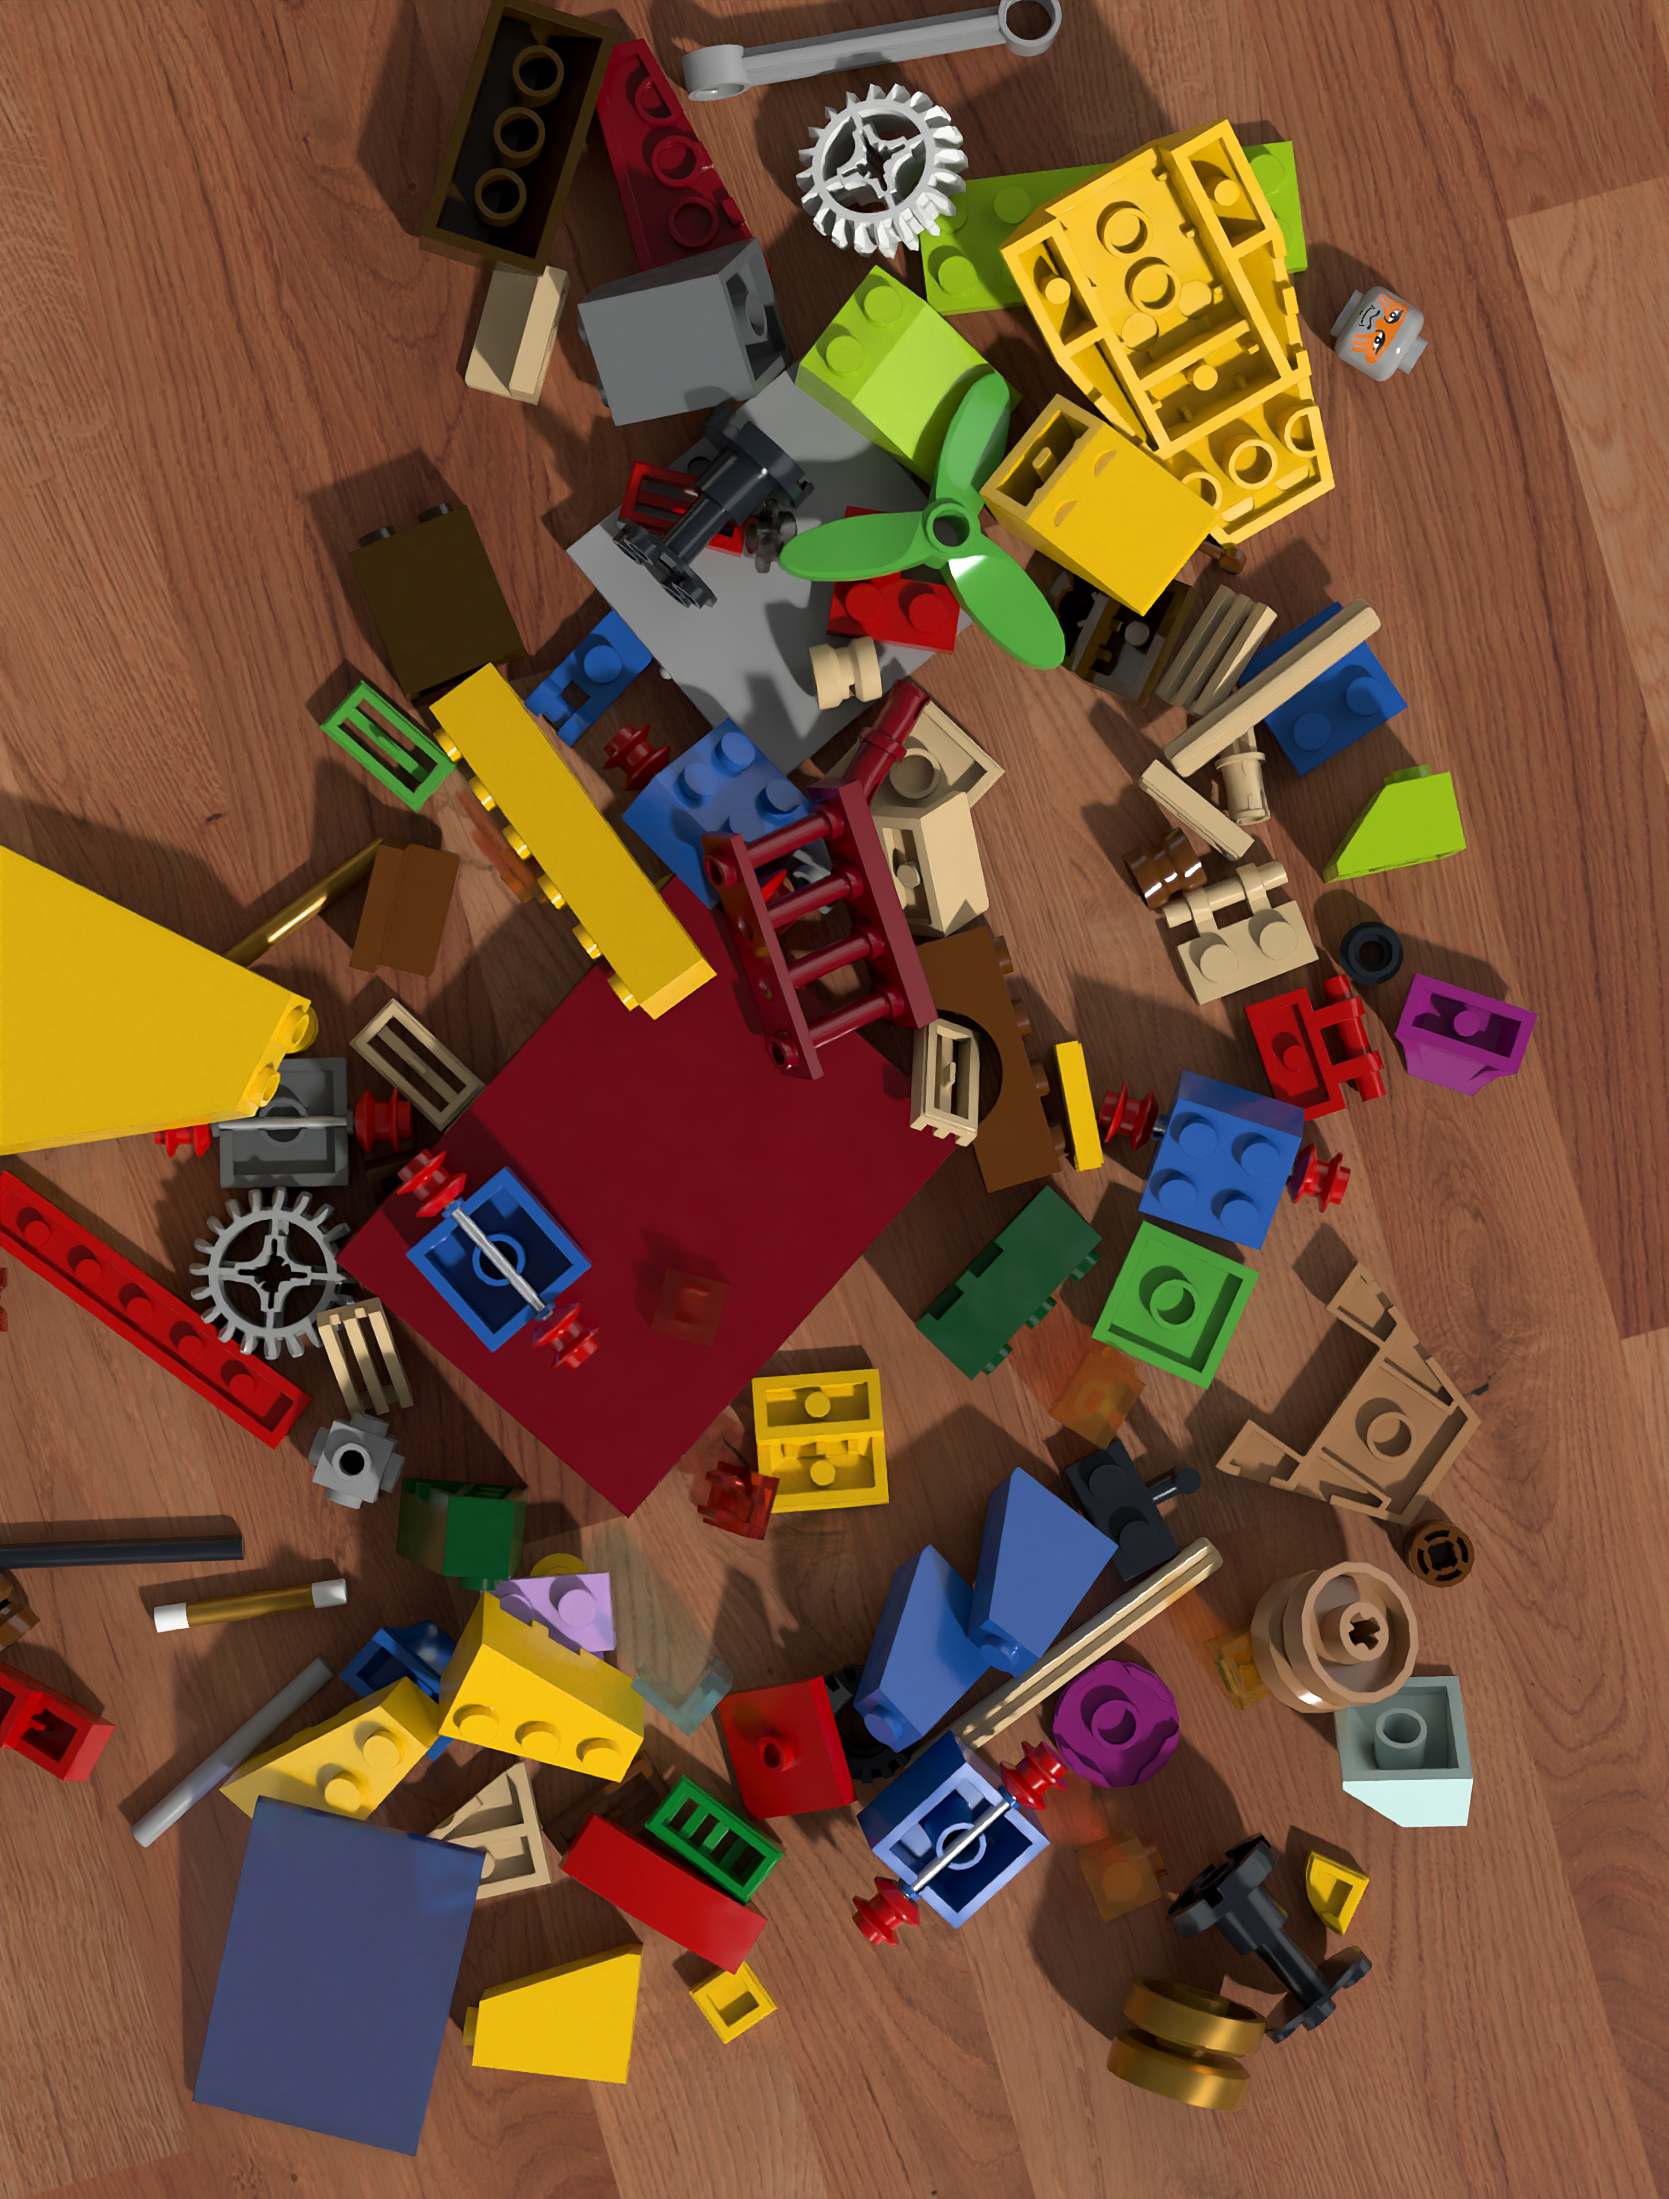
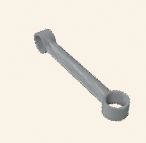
(731, 70)

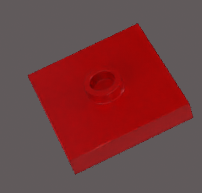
(786, 1749)

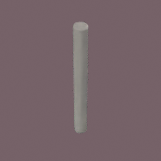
(232, 1752)

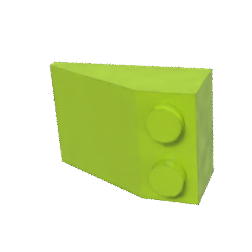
(893, 371)

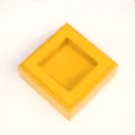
(733, 2001)

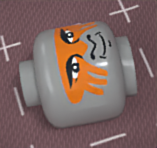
(1379, 333)

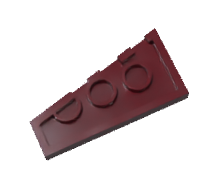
(660, 166)

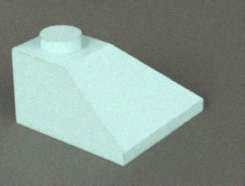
(1409, 1754)

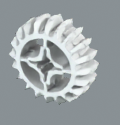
(836, 185)

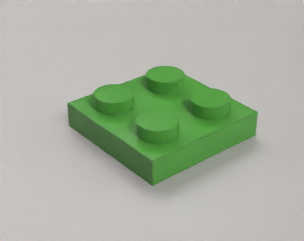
(1174, 1304)

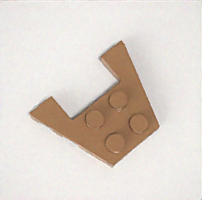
(1387, 1433)

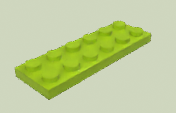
(968, 273)

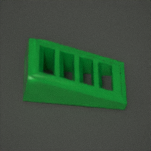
(739, 1886)

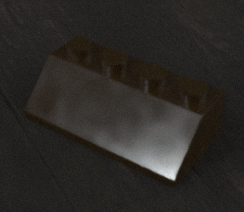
(517, 138)

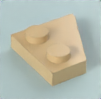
(508, 1827)

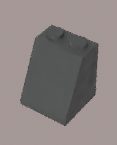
(686, 334)

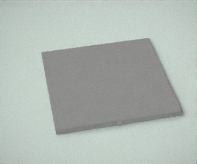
(751, 647)

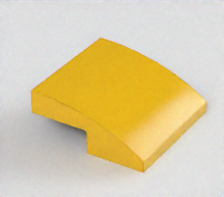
(822, 1439)

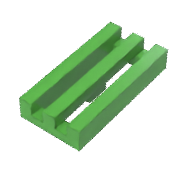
(430, 782)

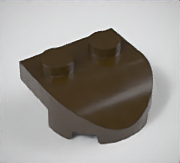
(1113, 644)

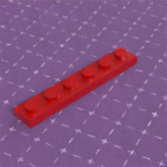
(147, 1313)

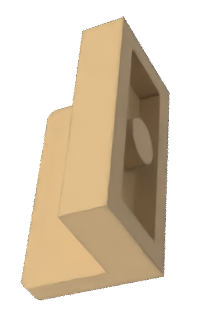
(518, 334)
(934, 864)

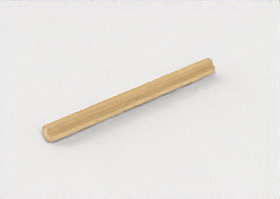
(1083, 1646)

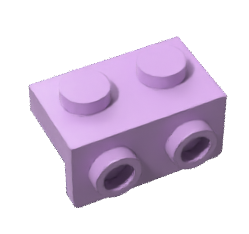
(570, 1605)

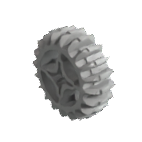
(279, 1243)

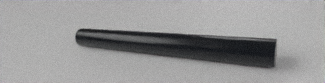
(122, 1552)

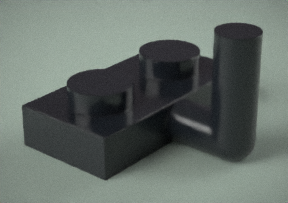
(1127, 1507)

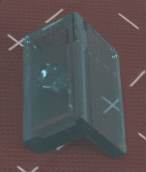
(695, 1704)

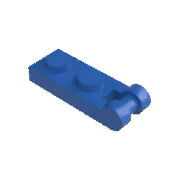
(601, 668)

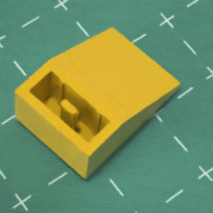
(1098, 505)

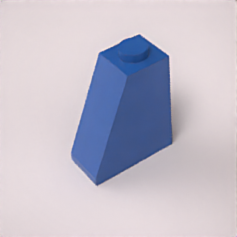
(1030, 1572)
(919, 1652)

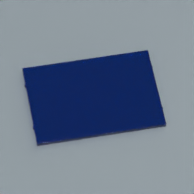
(338, 1975)

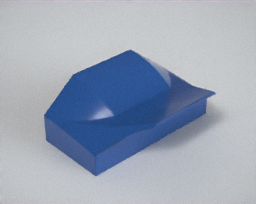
(393, 1653)

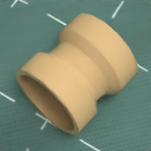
(845, 672)

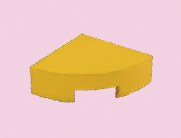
(1332, 1890)

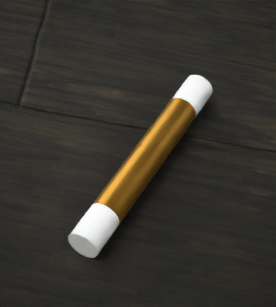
(251, 1605)

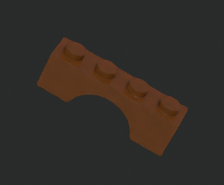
(968, 981)

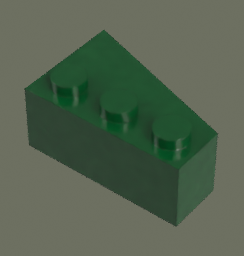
(1009, 1283)
(463, 1529)

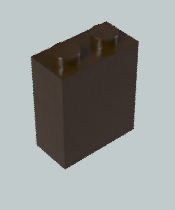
(436, 600)

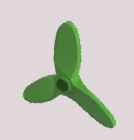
(977, 571)

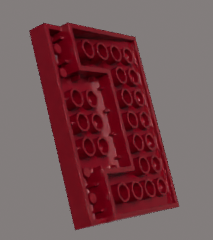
(656, 1155)

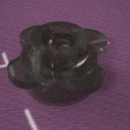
(769, 533)

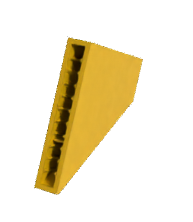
(123, 1020)

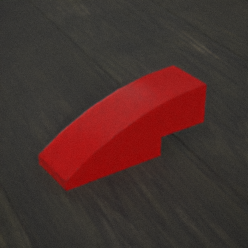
(49, 1726)
(663, 1892)

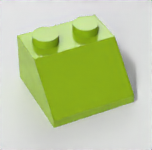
(1401, 826)

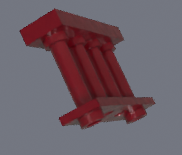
(877, 934)

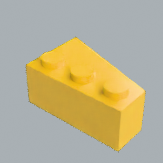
(537, 1698)
(346, 1760)

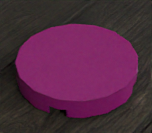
(1116, 1723)

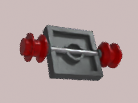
(301, 1131)

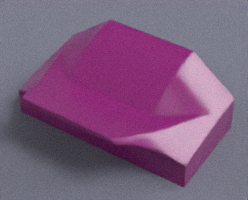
(1460, 1035)

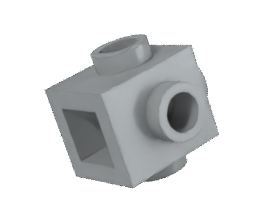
(378, 1448)

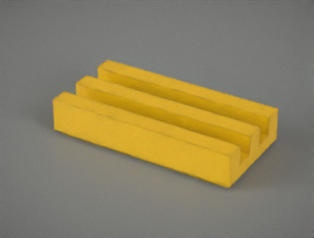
(1078, 1105)

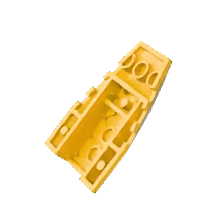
(1182, 322)

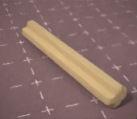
(1272, 687)

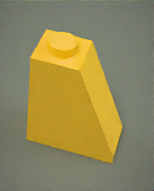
(562, 2019)

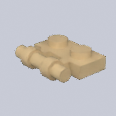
(1245, 951)

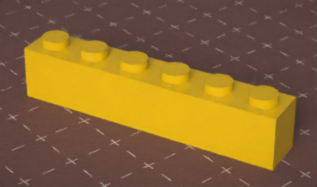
(572, 843)

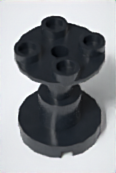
(727, 491)
(1253, 1921)

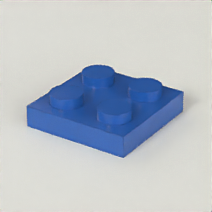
(1332, 708)

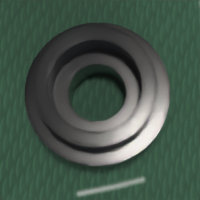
(1390, 947)

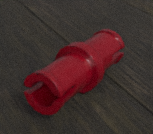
(885, 739)

